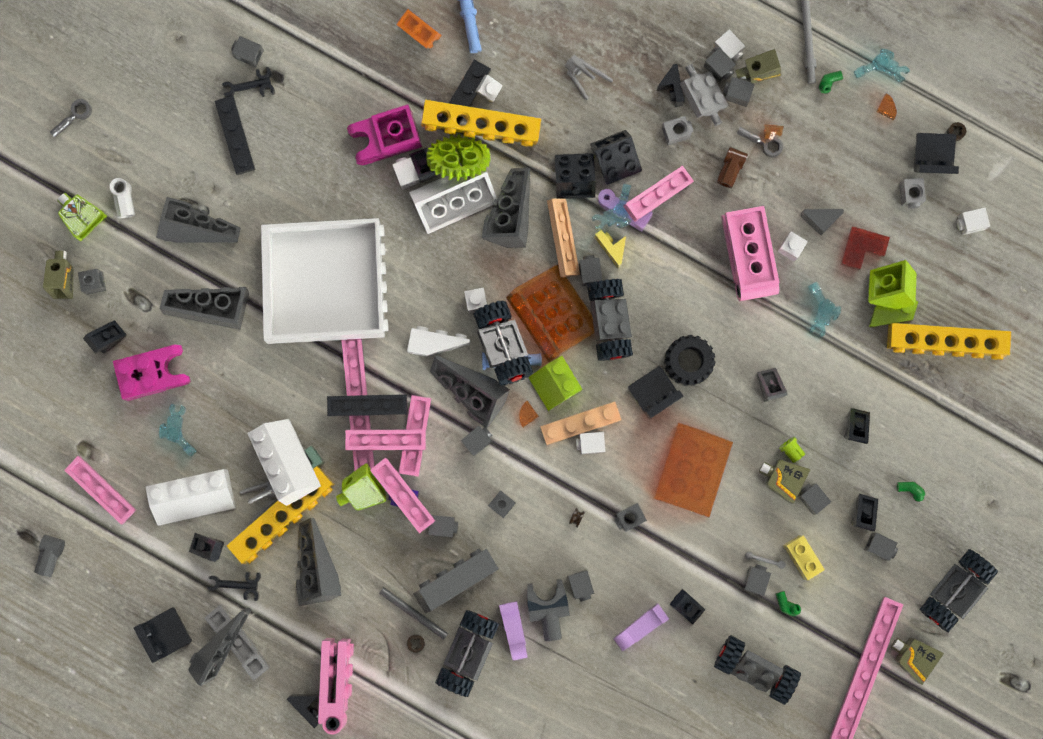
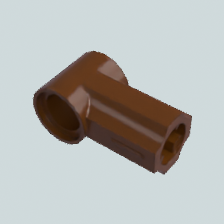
(732, 165)

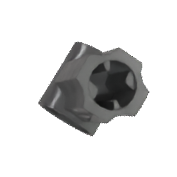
(50, 550)

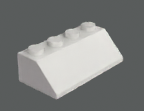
(452, 200)
(284, 460)
(191, 497)

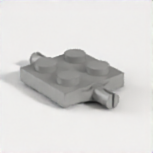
(704, 94)

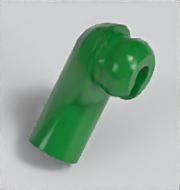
(828, 79)
(917, 491)
(786, 606)

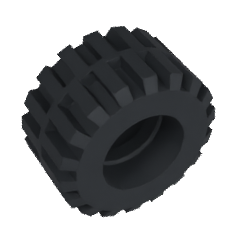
(699, 346)

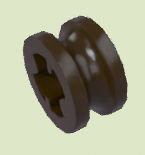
(962, 133)
(576, 517)
(409, 644)

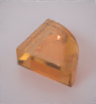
(887, 107)
(772, 130)
(527, 414)

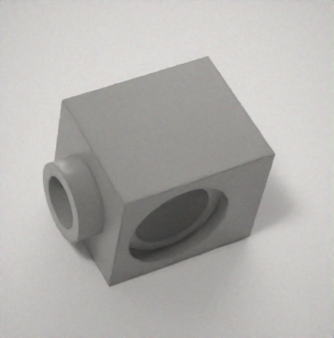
(670, 136)
(917, 185)

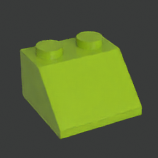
(893, 285)
(555, 383)

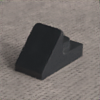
(673, 81)
(420, 163)
(104, 337)
(858, 426)
(865, 513)
(206, 547)
(687, 606)
(301, 704)

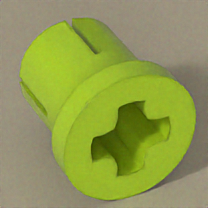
(792, 449)

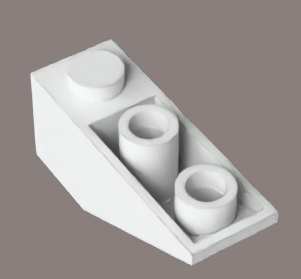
(430, 343)

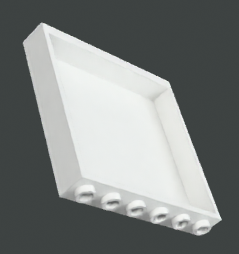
(323, 281)

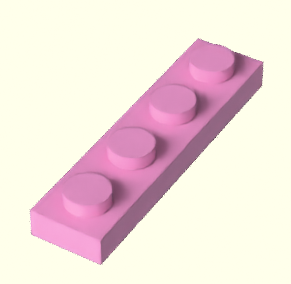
(658, 193)
(417, 420)
(385, 440)
(100, 490)
(402, 495)

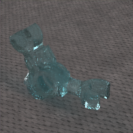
(884, 63)
(617, 214)
(825, 310)
(173, 430)

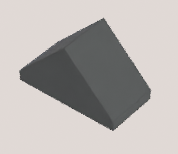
(821, 219)
(771, 384)

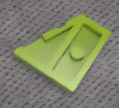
(886, 316)

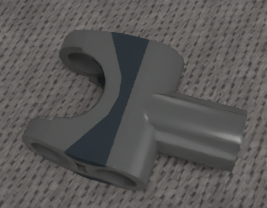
(548, 610)

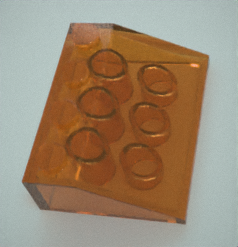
(552, 312)
(692, 470)

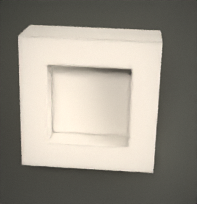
(489, 88)

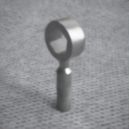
(68, 120)
(756, 139)

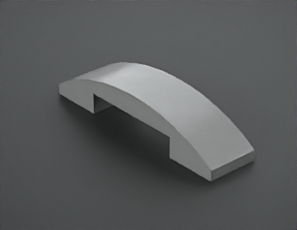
(243, 647)

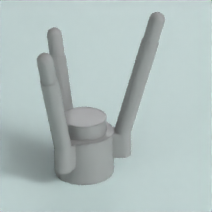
(577, 66)
(268, 491)

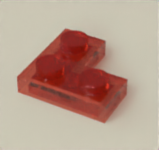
(863, 241)

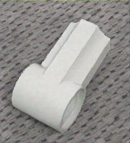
(122, 200)

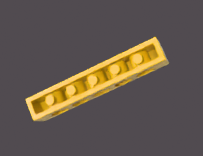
(529, 124)
(999, 340)
(239, 545)

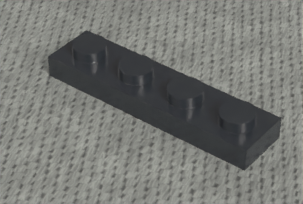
(466, 90)
(235, 135)
(367, 405)

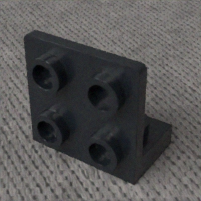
(935, 153)
(617, 156)
(575, 176)
(654, 392)
(163, 635)

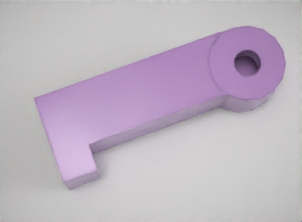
(608, 201)
(641, 627)
(514, 630)

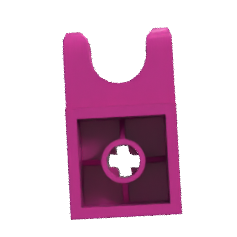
(383, 137)
(154, 372)

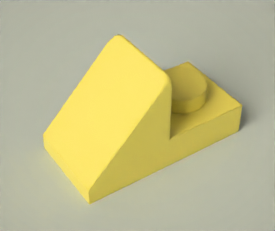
(614, 251)

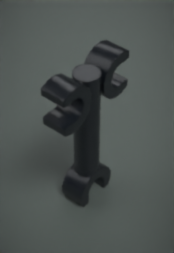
(264, 83)
(249, 586)

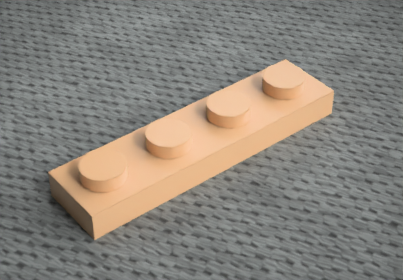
(563, 237)
(580, 423)

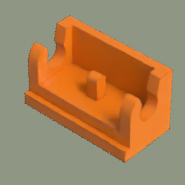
(418, 29)

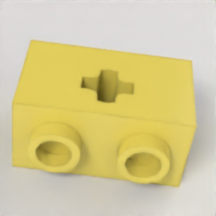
(803, 557)

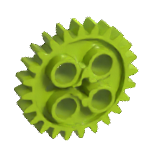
(445, 160)

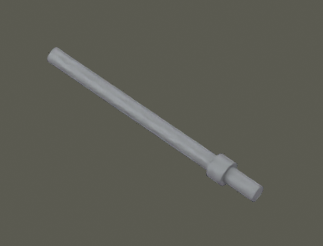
(810, 62)

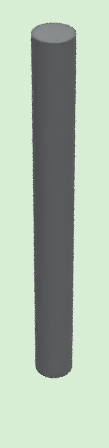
(413, 613)

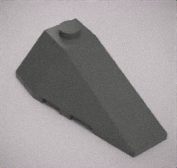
(509, 218)
(186, 225)
(476, 391)
(318, 574)
(209, 660)

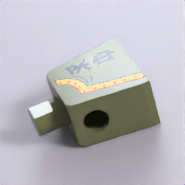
(768, 67)
(59, 277)
(785, 479)
(916, 658)

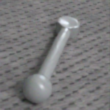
(781, 564)

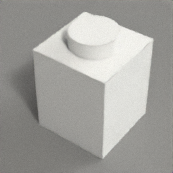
(730, 45)
(406, 172)
(973, 221)
(792, 246)
(475, 299)
(591, 443)

